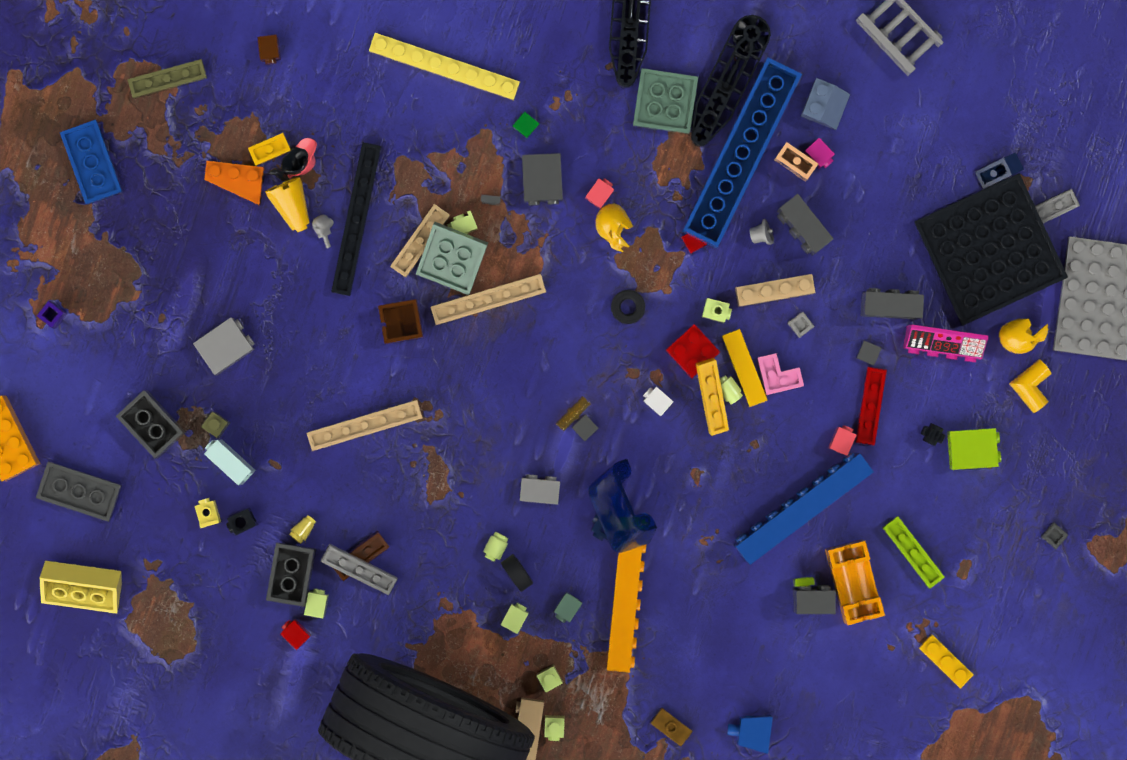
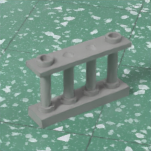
(893, 49)

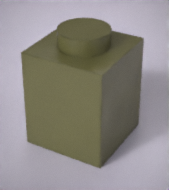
(215, 424)

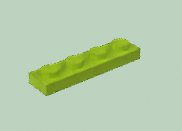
(913, 552)

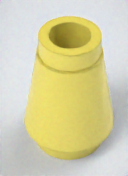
(302, 530)

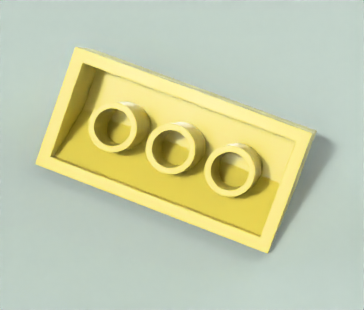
(80, 586)

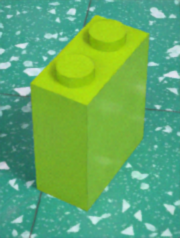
(973, 449)

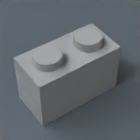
(540, 490)

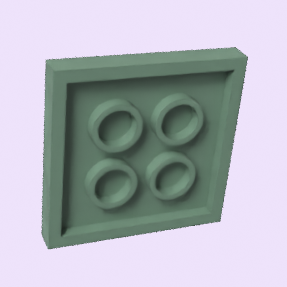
(665, 101)
(452, 258)

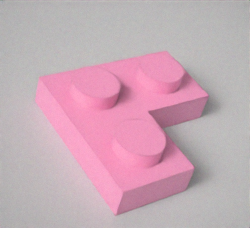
(774, 379)

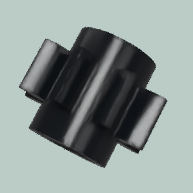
(932, 434)

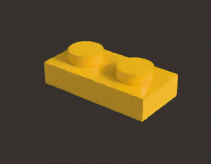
(269, 149)

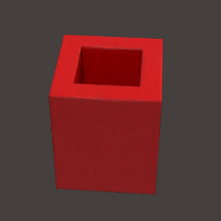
(295, 633)

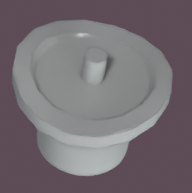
(762, 233)

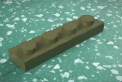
(167, 78)

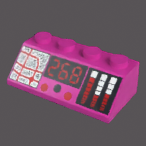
(946, 342)

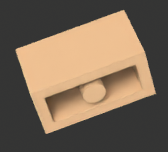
(796, 161)

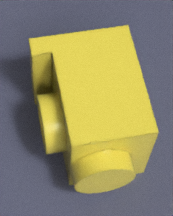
(213, 517)

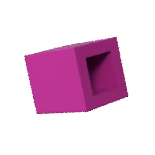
(820, 153)

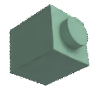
(567, 607)

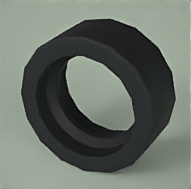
(517, 573)

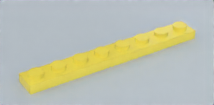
(444, 66)

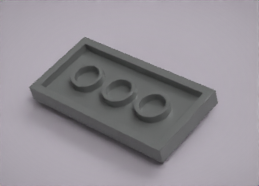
(78, 491)

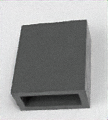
(542, 179)

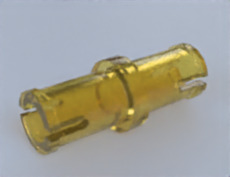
(573, 414)

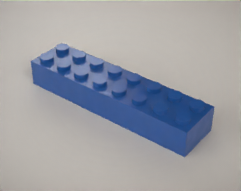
(803, 508)

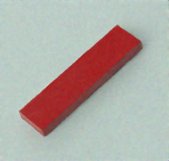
(871, 406)

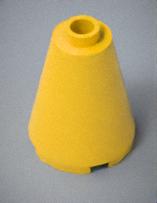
(290, 203)

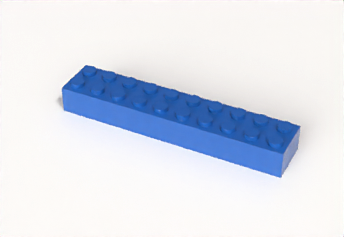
(742, 152)

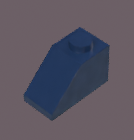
(999, 170)

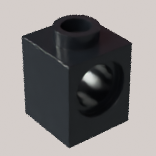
(249, 518)

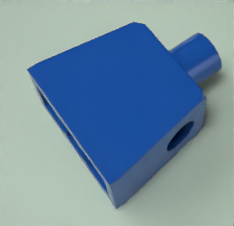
(753, 732)

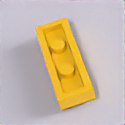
(945, 661)

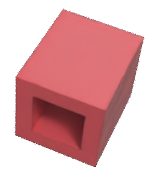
(600, 193)
(842, 440)

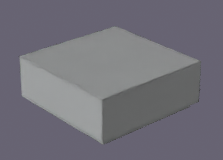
(800, 324)

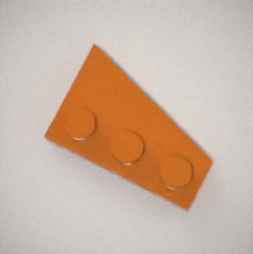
(236, 178)

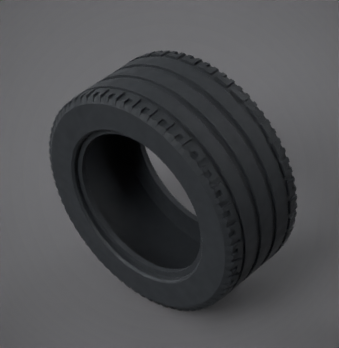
(408, 715)

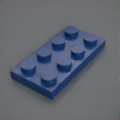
(91, 162)

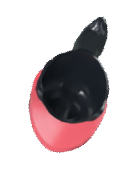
(298, 161)

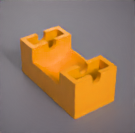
(854, 582)

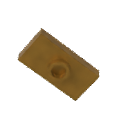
(671, 727)

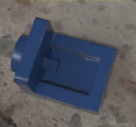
(596, 529)

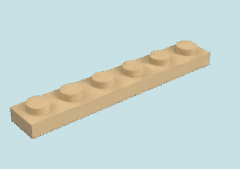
(488, 299)
(364, 425)

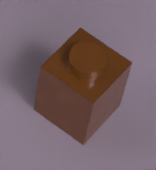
(269, 49)

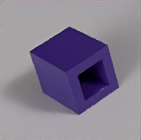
(52, 314)

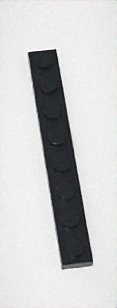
(356, 219)

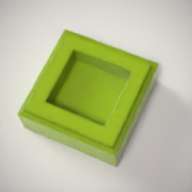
(805, 581)

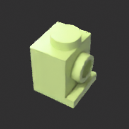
(464, 223)

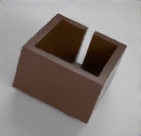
(401, 320)

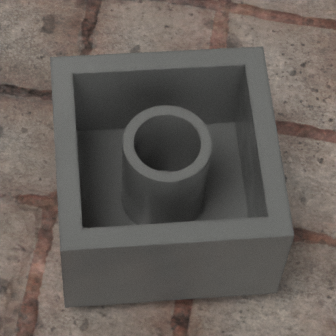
(814, 600)

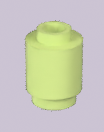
(730, 389)
(495, 546)

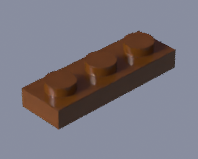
(367, 550)

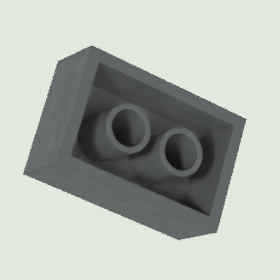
(804, 225)
(892, 304)
(151, 424)
(291, 574)

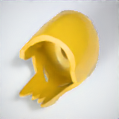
(610, 223)
(1018, 338)

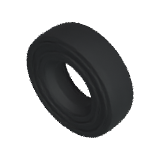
(616, 306)

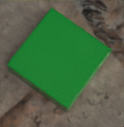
(525, 125)

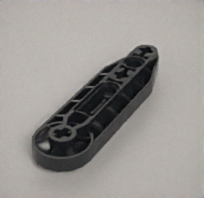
(629, 27)
(723, 89)

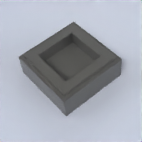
(491, 200)
(868, 353)
(585, 427)
(1054, 535)

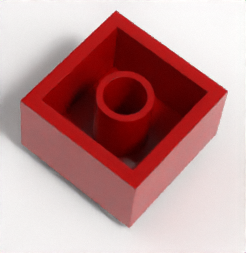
(691, 349)

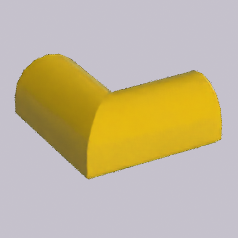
(1026, 385)

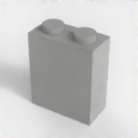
(224, 345)

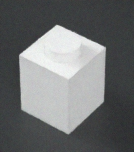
(657, 400)

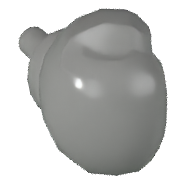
(322, 225)

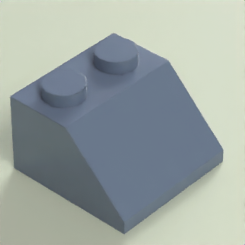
(825, 104)

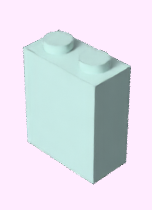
(229, 461)

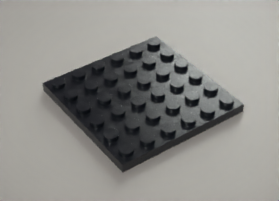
(990, 249)

